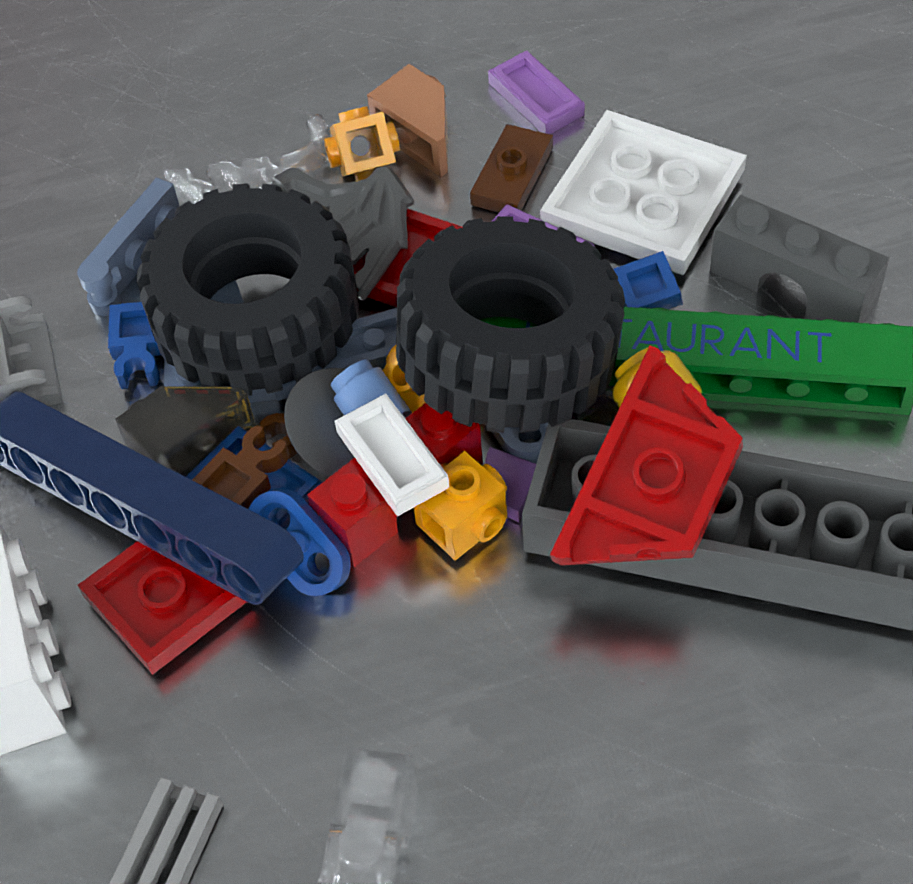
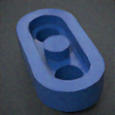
(313, 538)

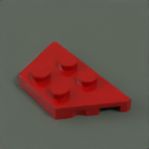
(652, 475)

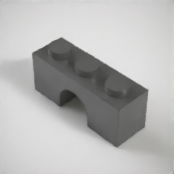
(835, 273)

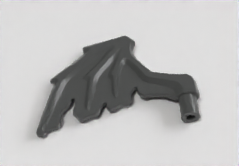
(369, 212)

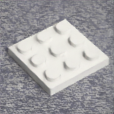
(644, 190)

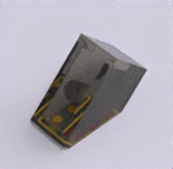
(184, 423)

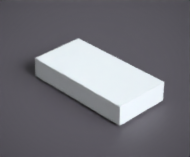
(392, 454)

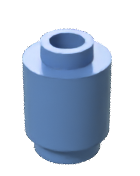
(362, 384)

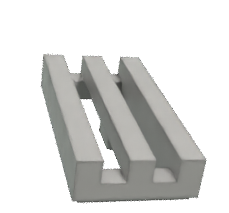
(149, 825)

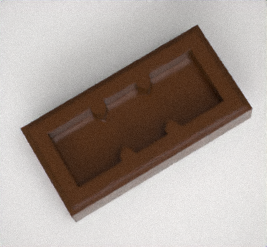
(511, 169)

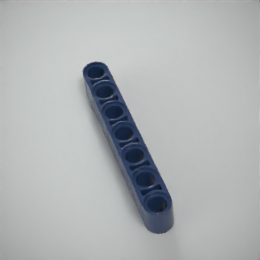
(146, 500)

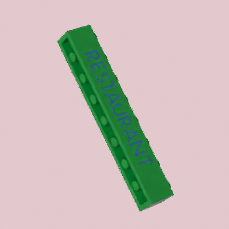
(776, 357)

